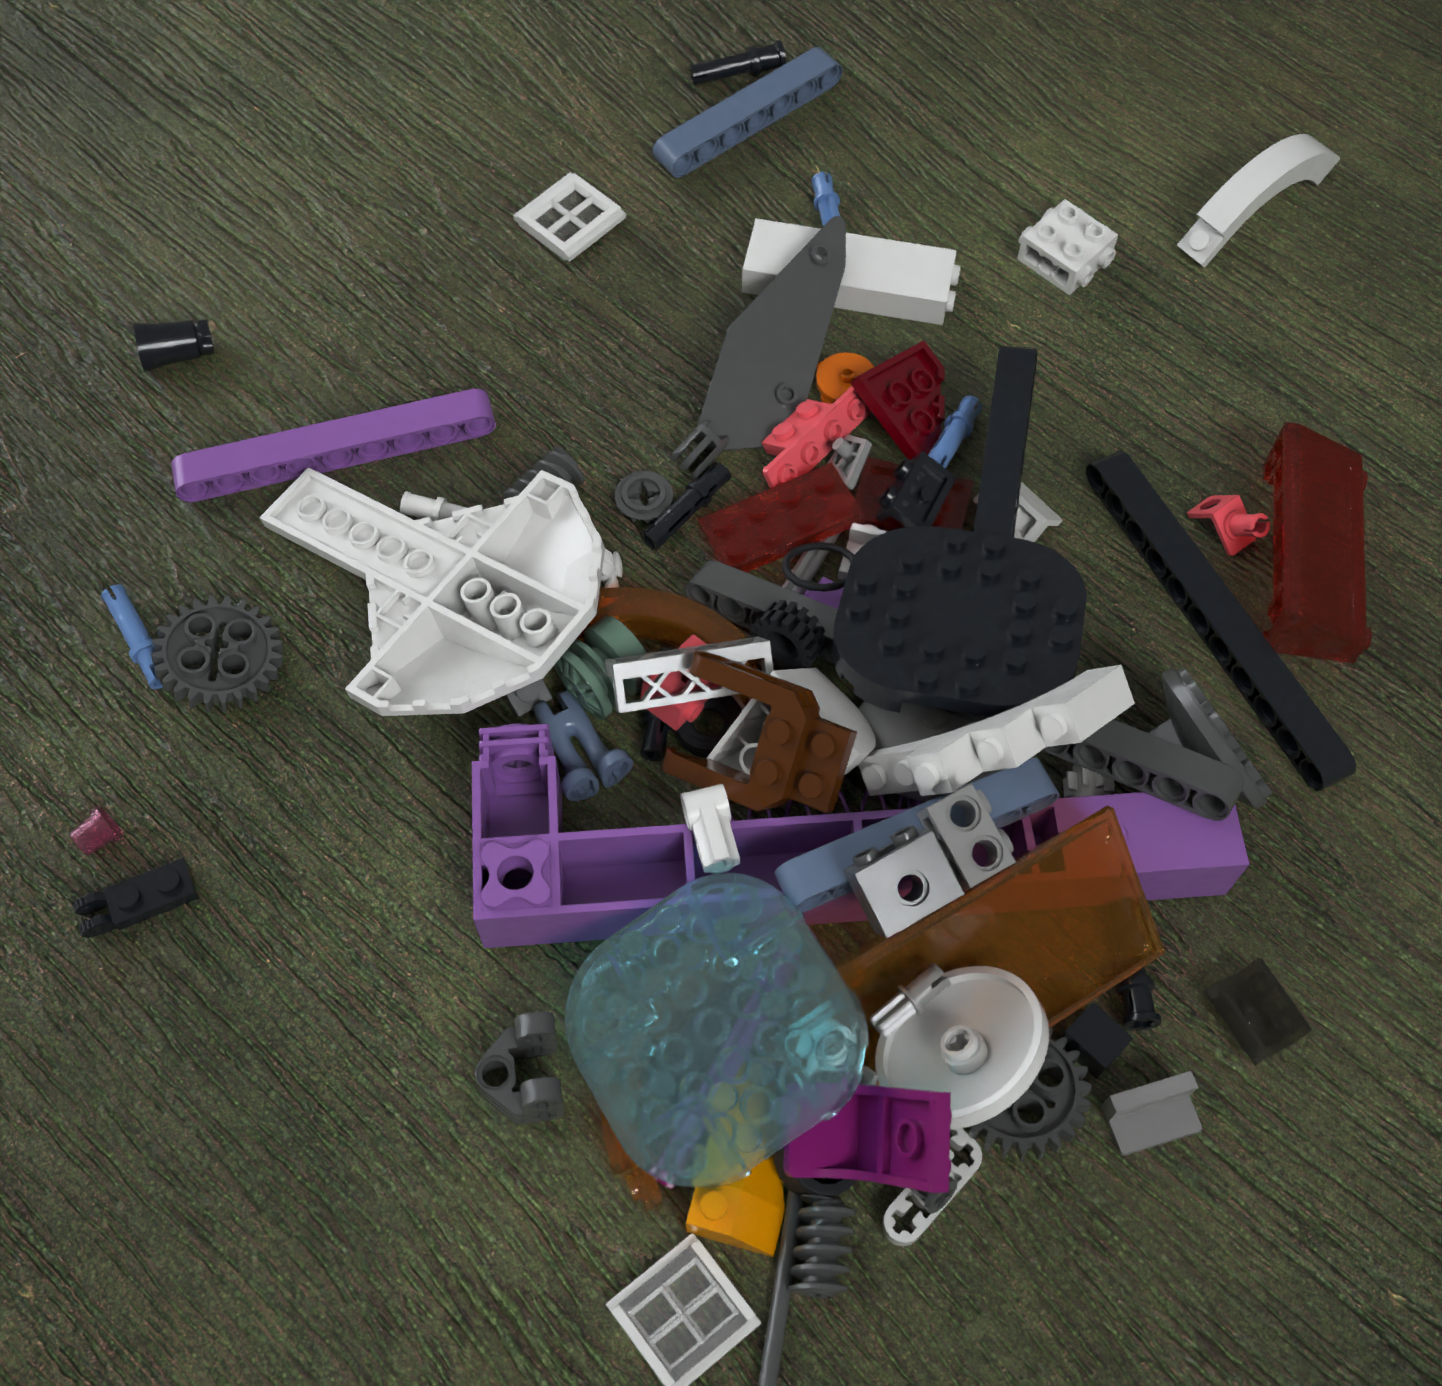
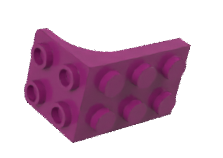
(881, 1138)

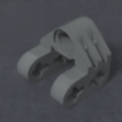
(539, 1097)

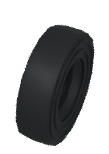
(702, 744)

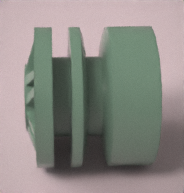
(584, 668)

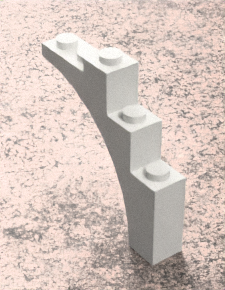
(1001, 741)

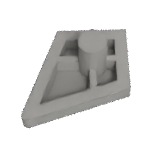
(850, 458)

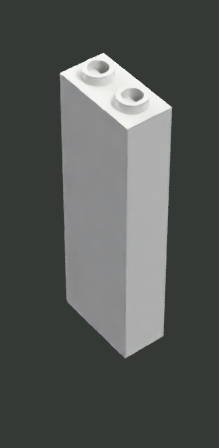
(878, 276)

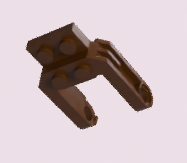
(796, 753)

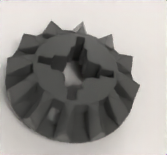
(657, 490)

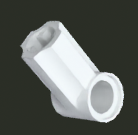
(709, 817)

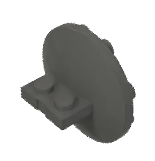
(1200, 729)

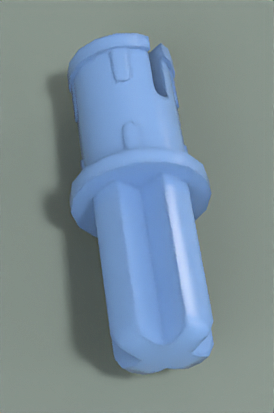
(826, 198)

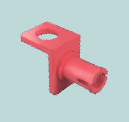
(1231, 521)

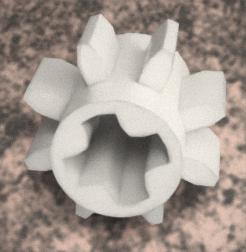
(1086, 783)

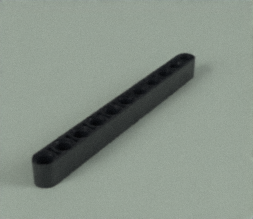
(1221, 622)

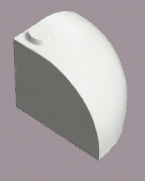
(741, 739)

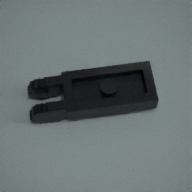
(137, 898)

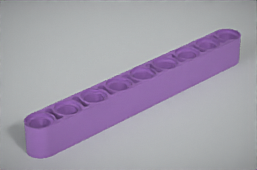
(332, 445)

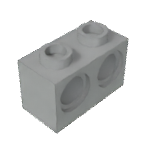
(959, 841)

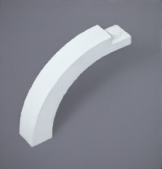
(1262, 178)

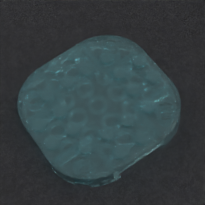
(714, 1031)

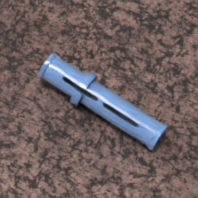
(957, 427)
(133, 632)

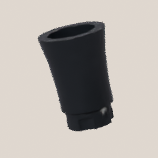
(172, 342)

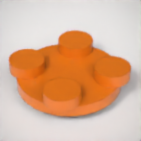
(837, 373)

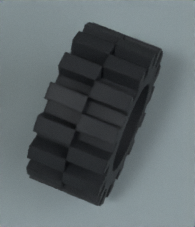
(792, 635)

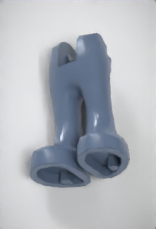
(573, 721)

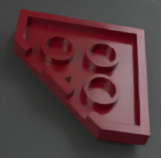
(907, 398)

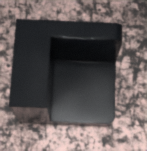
(1097, 1039)

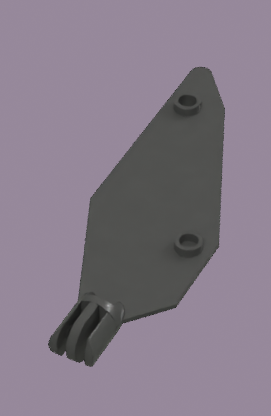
(770, 352)

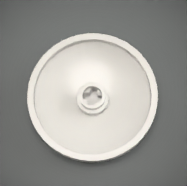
(974, 1040)

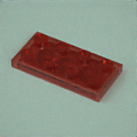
(781, 519)

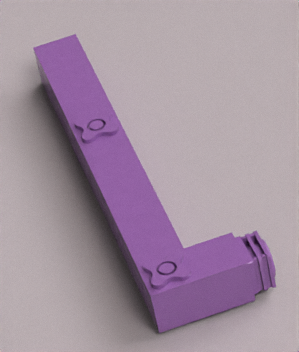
(587, 885)

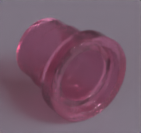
(96, 831)

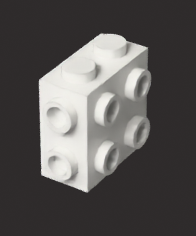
(1067, 247)

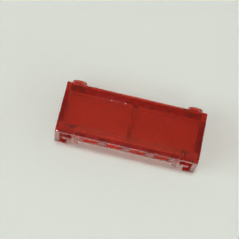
(1317, 547)

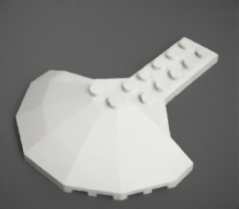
(455, 601)

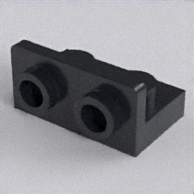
(917, 492)

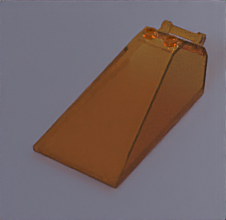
(1057, 918)

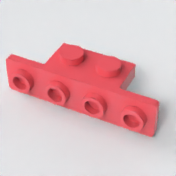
(809, 435)

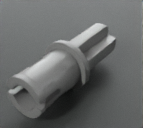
(909, 1000)

